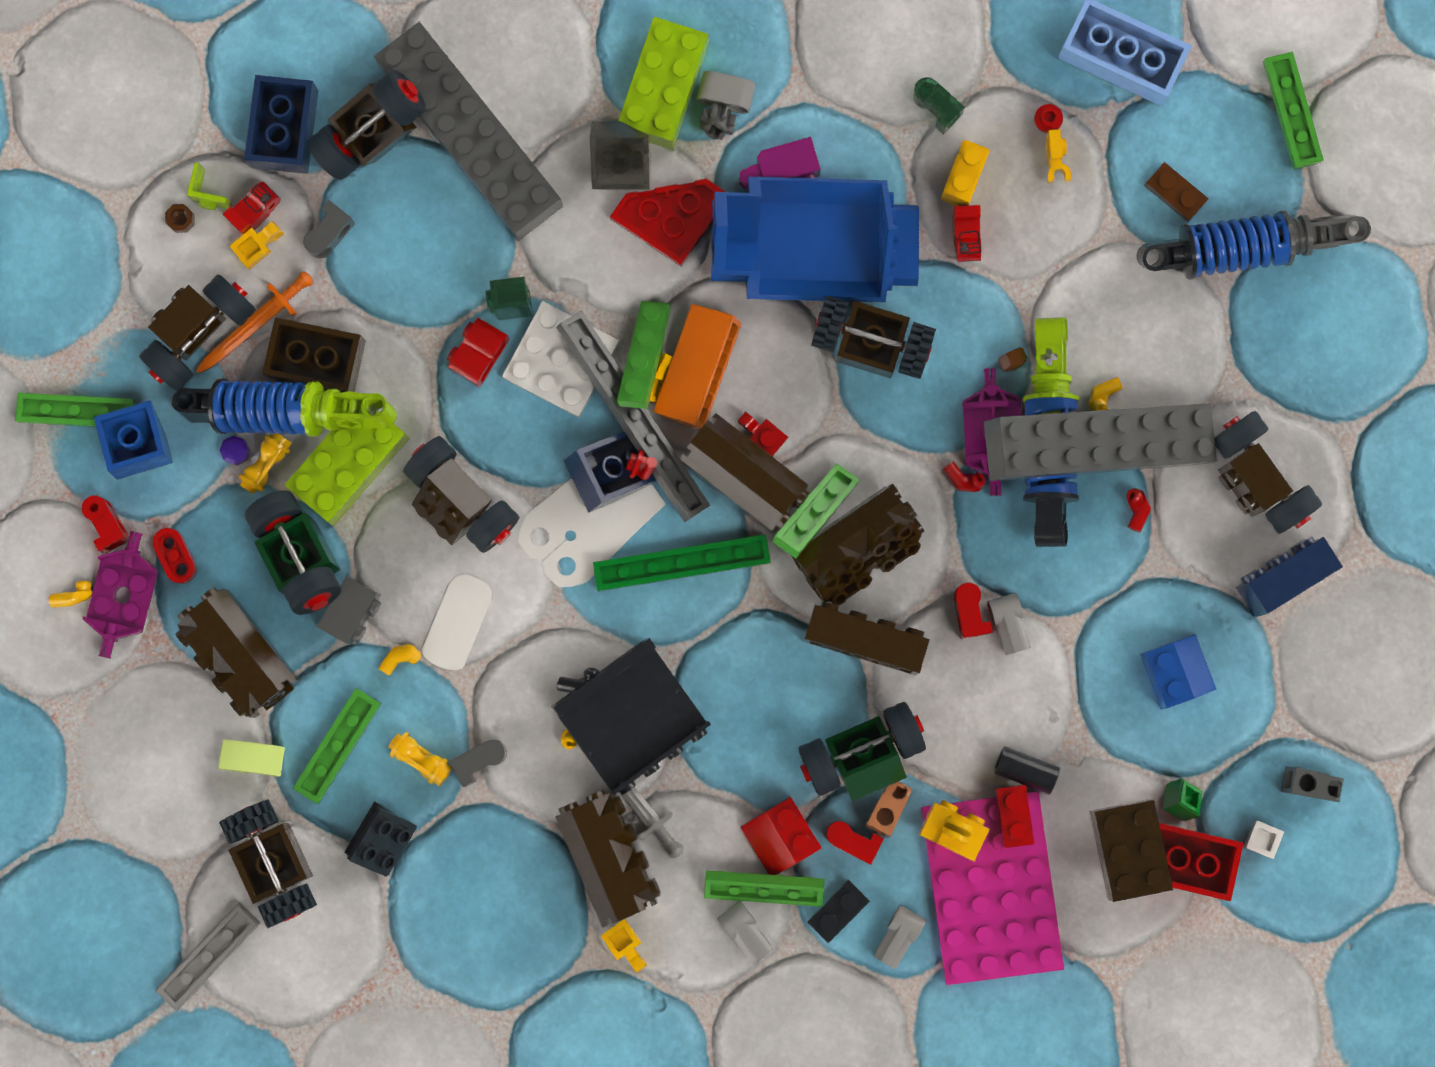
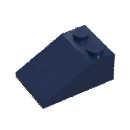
(602, 473)

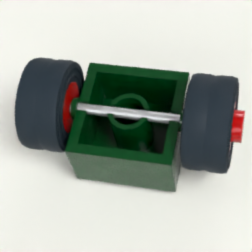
(294, 552)
(864, 754)

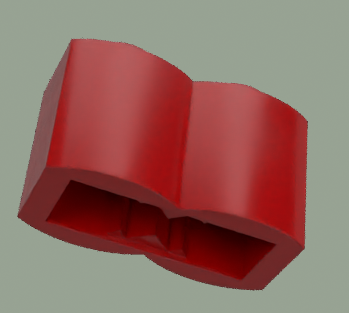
(477, 352)

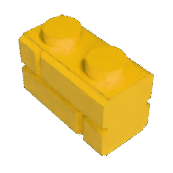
(965, 174)

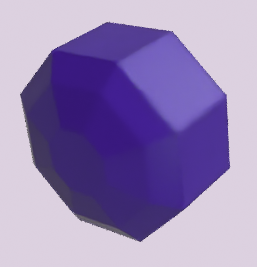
(234, 450)

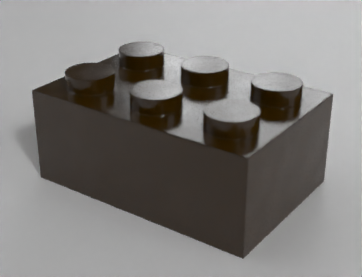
(313, 355)
(1131, 850)

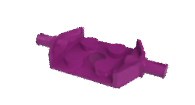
(981, 407)
(116, 571)

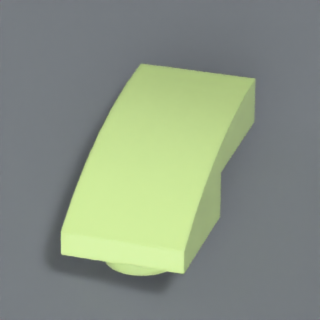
(251, 758)

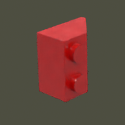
(781, 837)

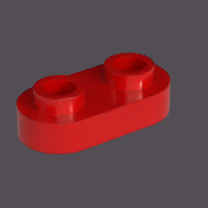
(175, 556)

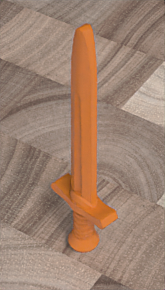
(257, 320)

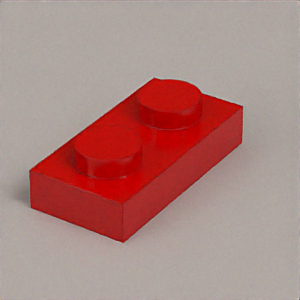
(1014, 816)

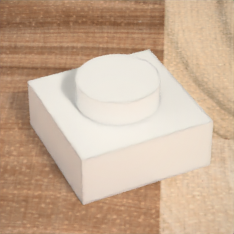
(1263, 839)

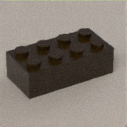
(866, 639)

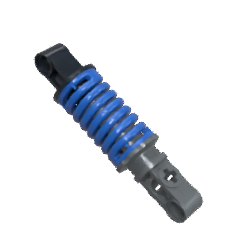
(1250, 242)

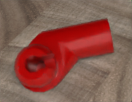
(964, 482)
(1140, 507)

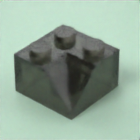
(619, 157)

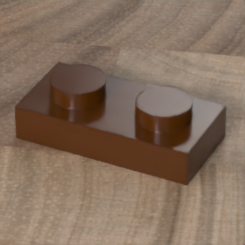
(1176, 192)

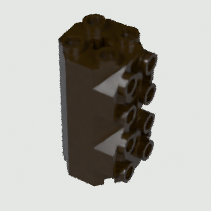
(745, 474)
(866, 538)
(237, 652)
(607, 857)

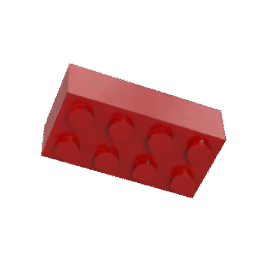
(1201, 861)

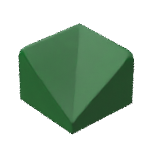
(1182, 800)

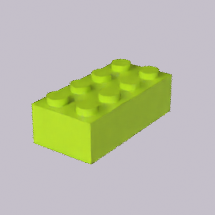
(664, 81)
(344, 468)

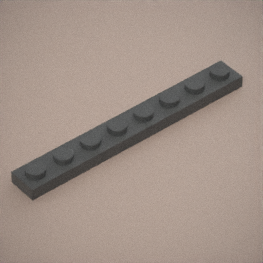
(635, 421)

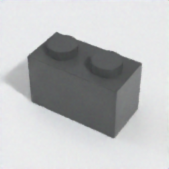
(350, 611)

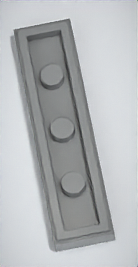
(207, 956)

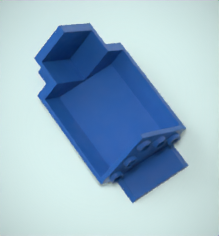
(815, 239)

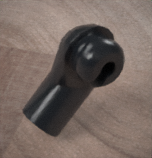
(569, 684)

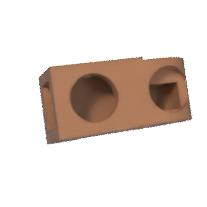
(888, 809)

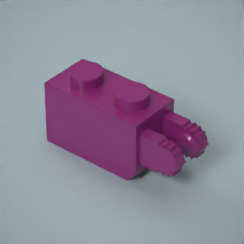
(788, 160)

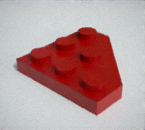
(669, 217)

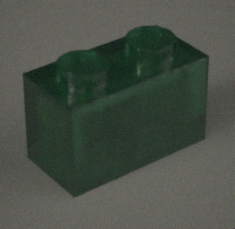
(509, 298)

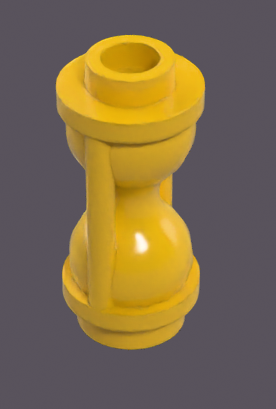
(272, 451)
(429, 765)

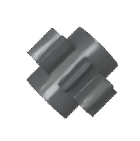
(717, 121)

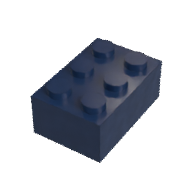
(281, 124)
(1288, 575)

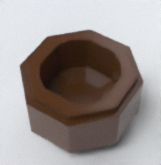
(179, 218)
(1012, 360)

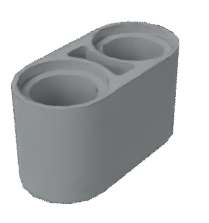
(726, 90)

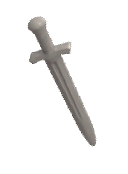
(653, 822)

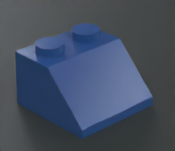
(133, 440)
(1178, 672)

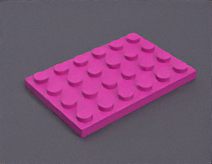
(998, 910)

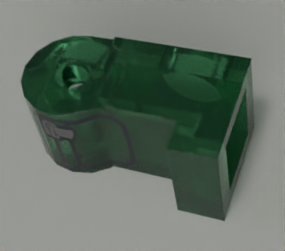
(939, 102)

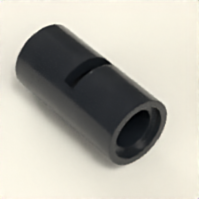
(1026, 770)

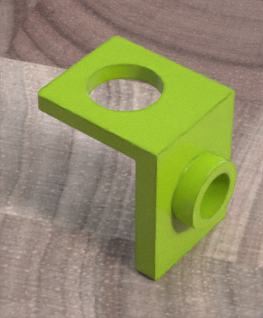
(205, 200)

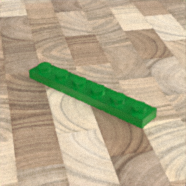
(681, 563)

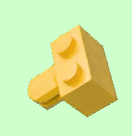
(953, 830)

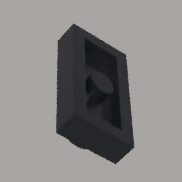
(838, 911)

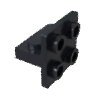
(380, 840)

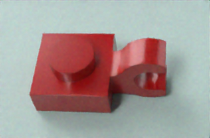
(765, 435)

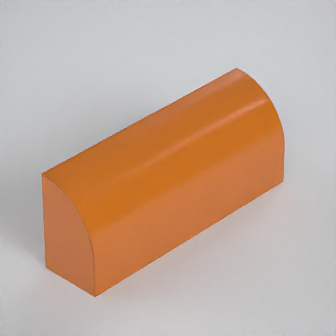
(697, 366)

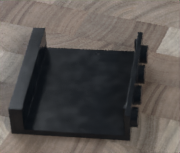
(631, 717)

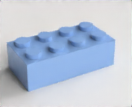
(1124, 52)

